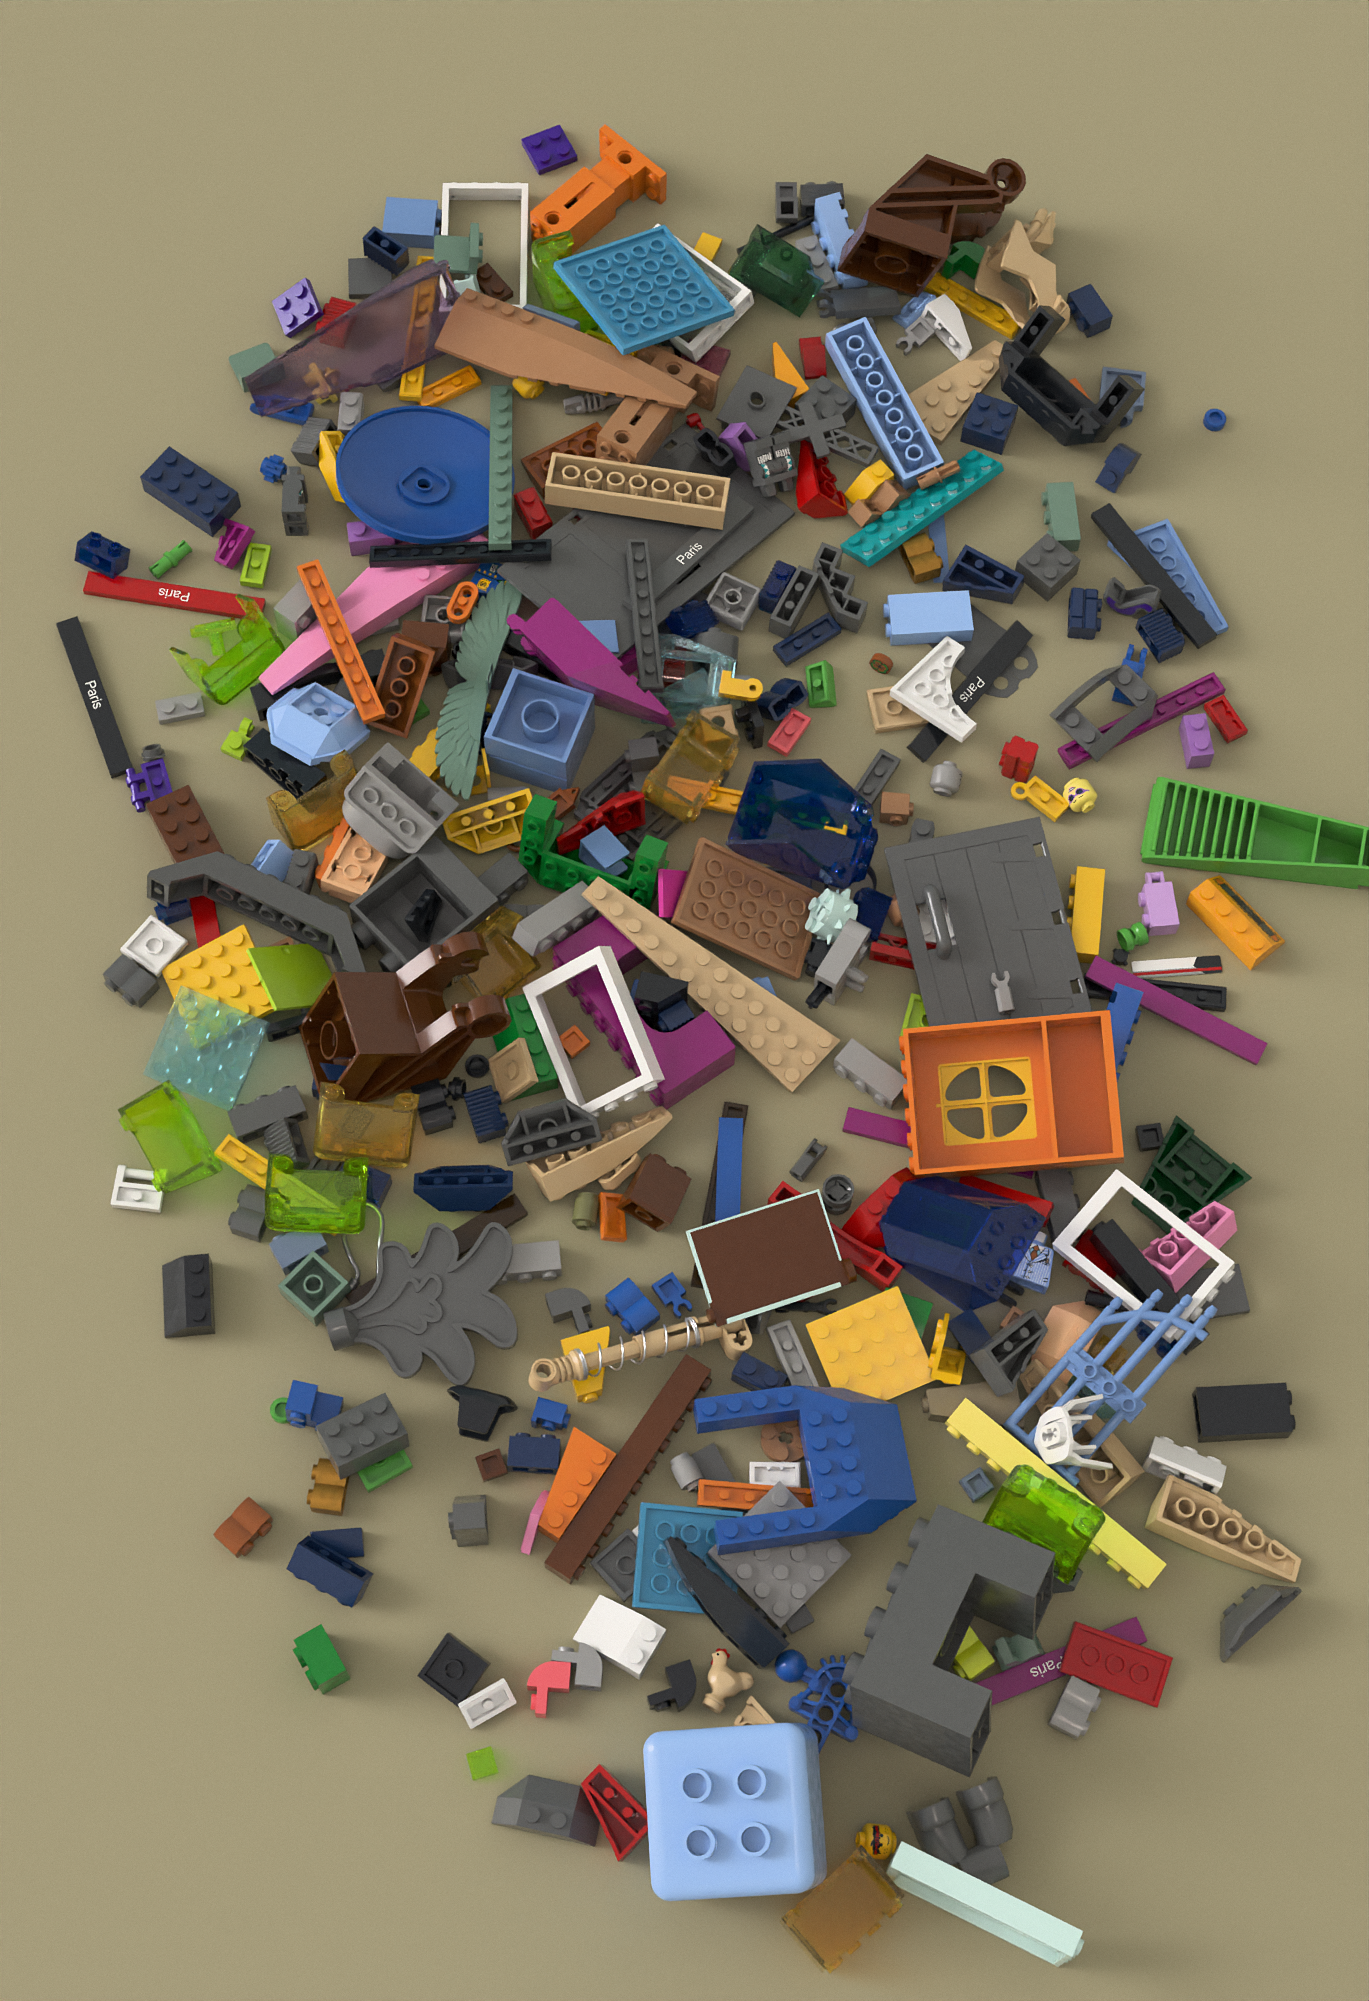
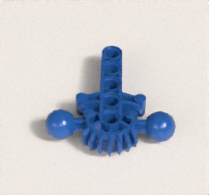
(791, 1668)

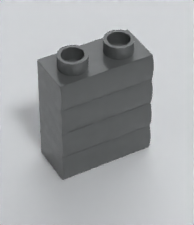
(382, 909)

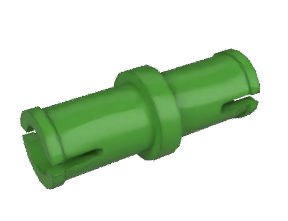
(170, 559)

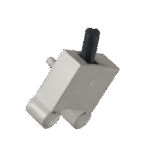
(841, 965)

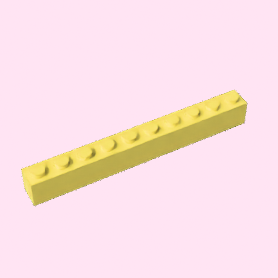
(1006, 1452)

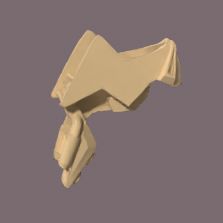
(1020, 254)

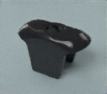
(479, 1411)

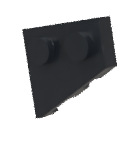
(424, 914)

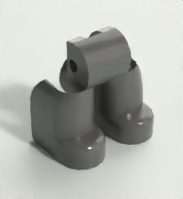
(989, 1820)

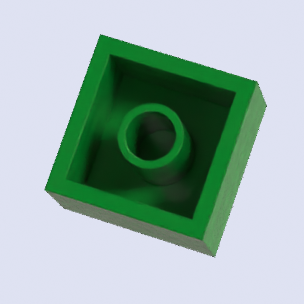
(320, 1656)

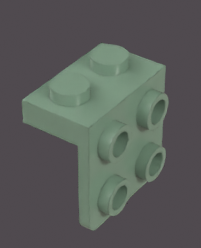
(460, 252)
(249, 361)

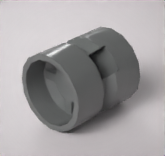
(837, 1194)

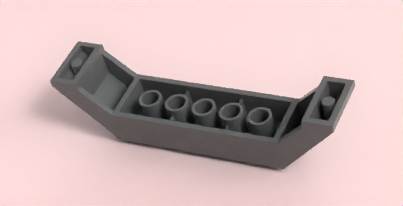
(261, 899)

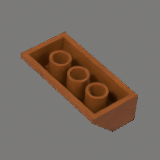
(402, 683)

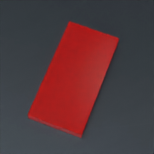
(1115, 1664)

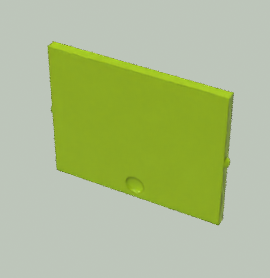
(290, 974)

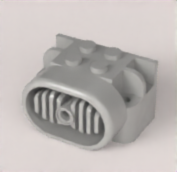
(395, 804)

